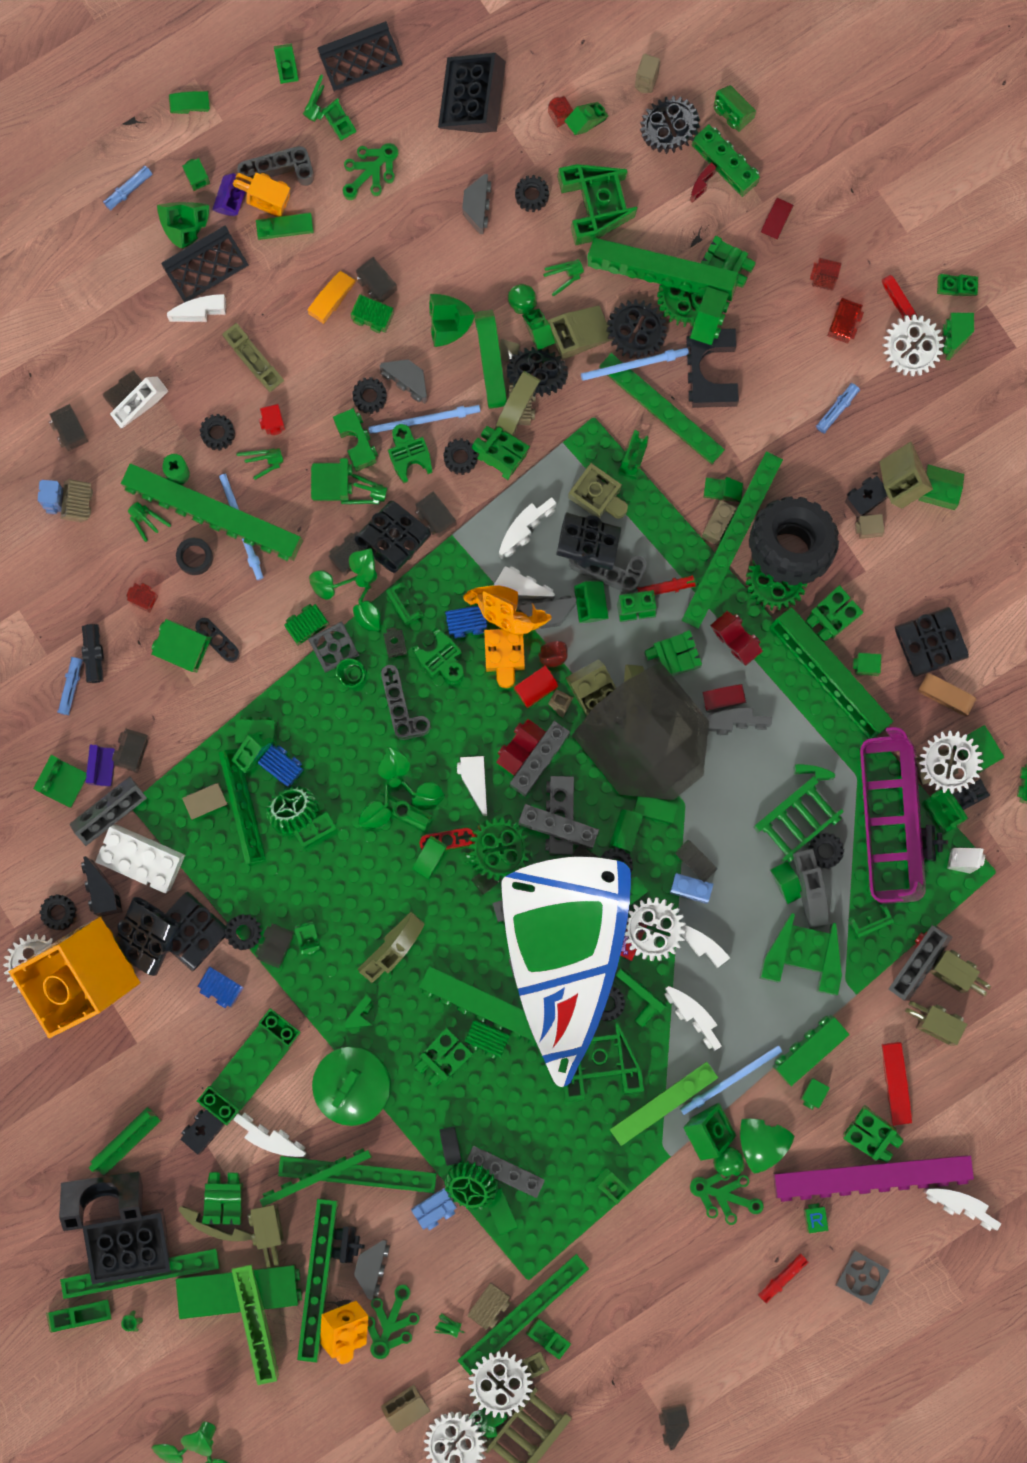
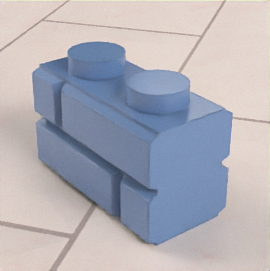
(50, 496)
(691, 888)
(433, 1209)

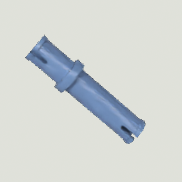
(128, 187)
(842, 402)
(70, 686)

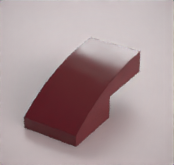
(700, 186)
(777, 218)
(724, 697)

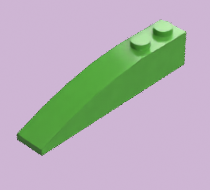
(664, 1103)
(255, 1325)

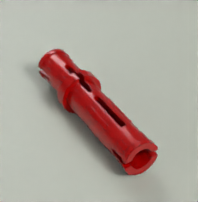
(669, 586)
(783, 1278)

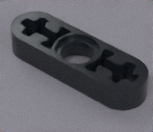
(231, 646)

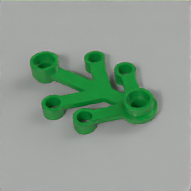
(371, 169)
(722, 1194)
(389, 1325)

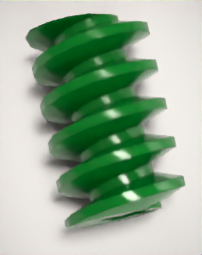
(176, 469)

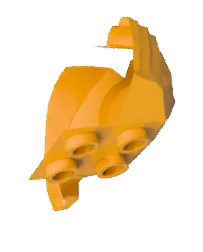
(499, 607)

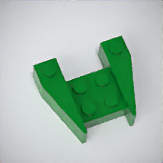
(601, 198)
(808, 951)
(606, 1058)

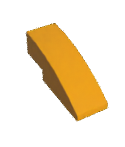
(331, 297)

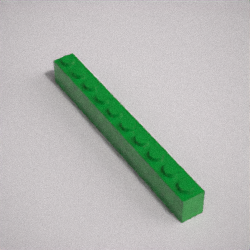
(212, 512)
(732, 540)

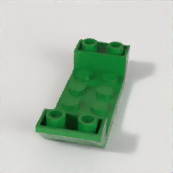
(249, 1067)

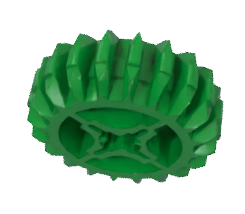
(292, 810)
(471, 1185)

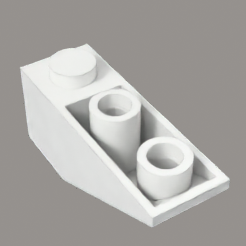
(525, 586)
(966, 859)

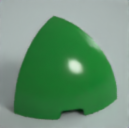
(183, 221)
(449, 319)
(763, 1144)

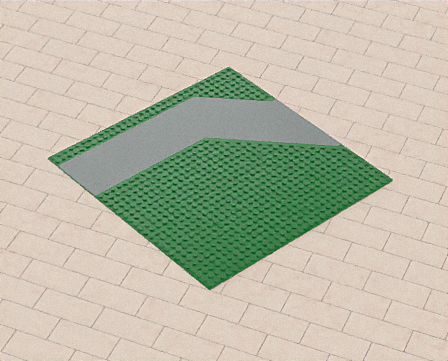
(363, 881)

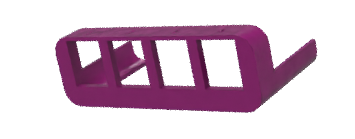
(912, 819)

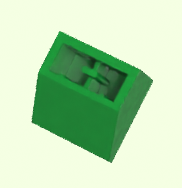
(733, 108)
(957, 332)

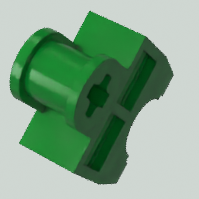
(408, 452)
(441, 659)

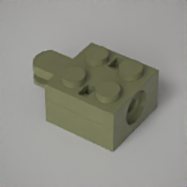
(598, 496)
(958, 973)
(938, 1023)
(267, 1231)

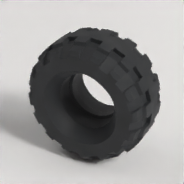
(800, 519)

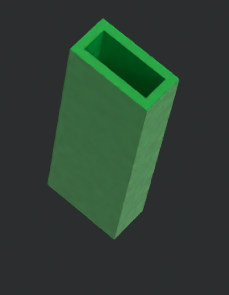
(217, 1292)

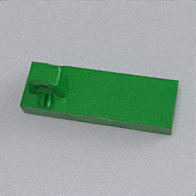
(284, 226)

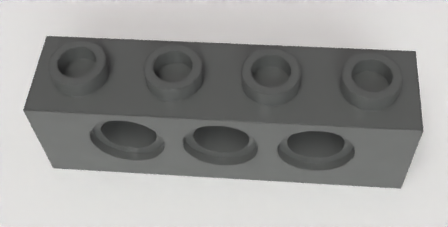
(539, 759)
(566, 786)
(107, 811)
(558, 827)
(920, 963)
(507, 1172)

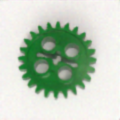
(671, 304)
(765, 594)
(495, 832)

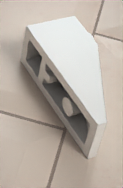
(139, 401)
(473, 776)

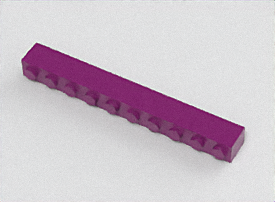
(873, 1176)

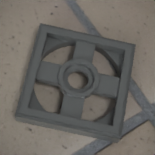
(330, 640)
(883, 1272)

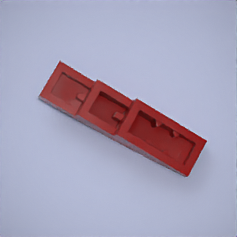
(896, 1083)

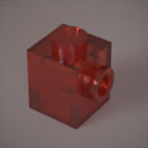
(559, 110)
(142, 597)

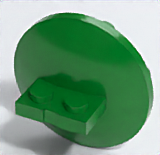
(351, 1086)

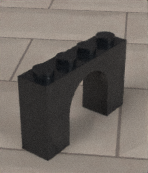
(702, 391)
(79, 1193)

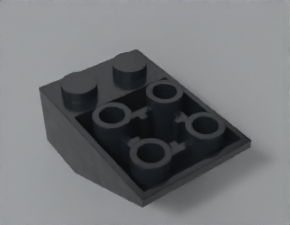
(104, 897)

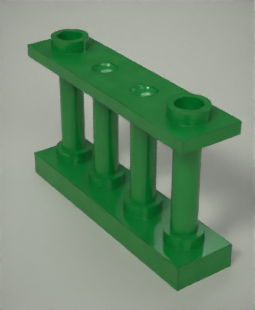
(781, 814)

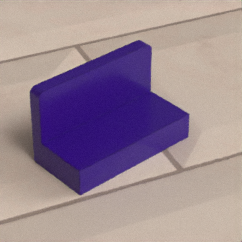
(100, 766)

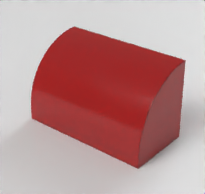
(536, 686)

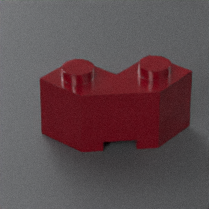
(742, 645)
(519, 749)

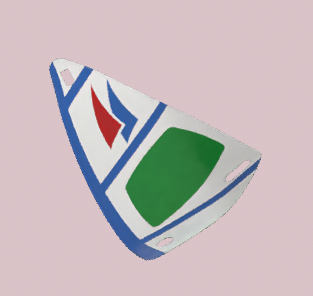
(566, 950)

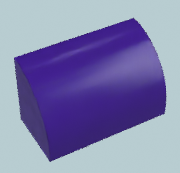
(228, 197)

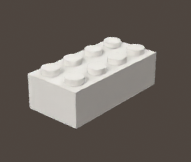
(140, 858)

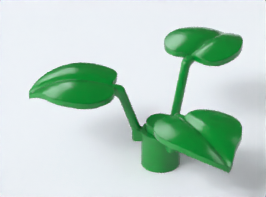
(362, 564)
(391, 768)
(200, 1442)

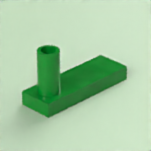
(654, 1002)

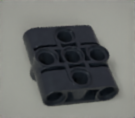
(390, 521)
(589, 540)
(939, 623)
(157, 932)
(214, 933)

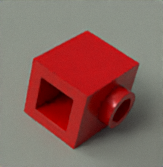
(271, 420)

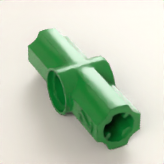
(413, 816)

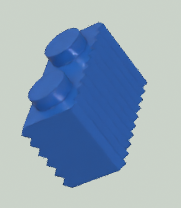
(465, 621)
(280, 765)
(220, 987)

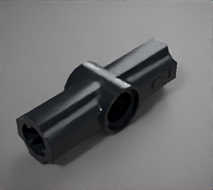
(92, 653)

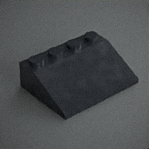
(472, 93)
(127, 1248)

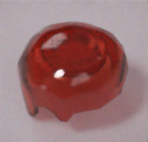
(553, 654)

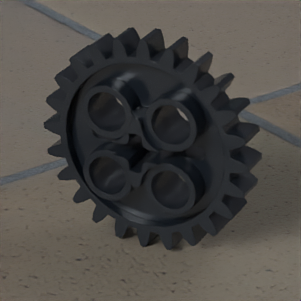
(686, 117)
(652, 337)
(542, 365)

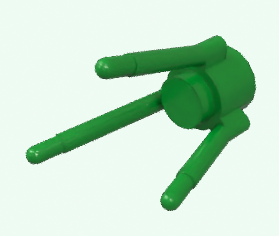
(312, 110)
(572, 268)
(272, 455)
(378, 492)
(139, 513)

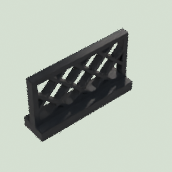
(357, 40)
(197, 249)

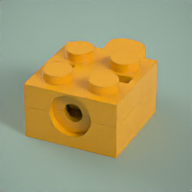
(264, 192)
(504, 655)
(344, 1331)

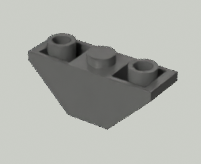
(476, 202)
(407, 377)
(557, 609)
(370, 1267)

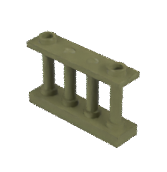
(547, 1436)

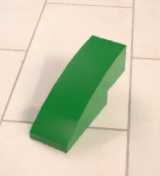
(78, 1316)

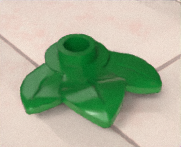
(488, 1422)

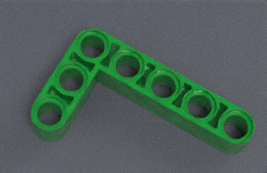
(491, 358)

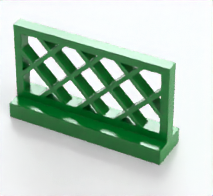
(125, 1141)

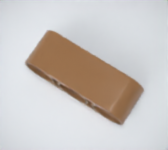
(947, 694)

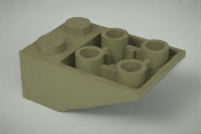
(579, 331)
(904, 476)
(591, 685)

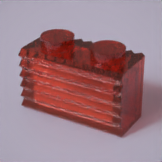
(825, 274)
(845, 320)

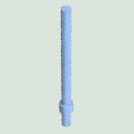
(669, 355)
(459, 412)
(253, 560)
(699, 1100)

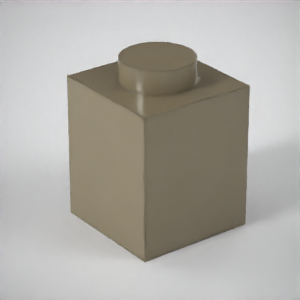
(869, 526)

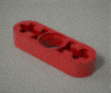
(898, 297)
(441, 834)

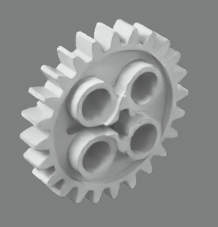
(924, 358)
(969, 765)
(659, 912)
(17, 954)
(512, 1370)
(442, 1433)

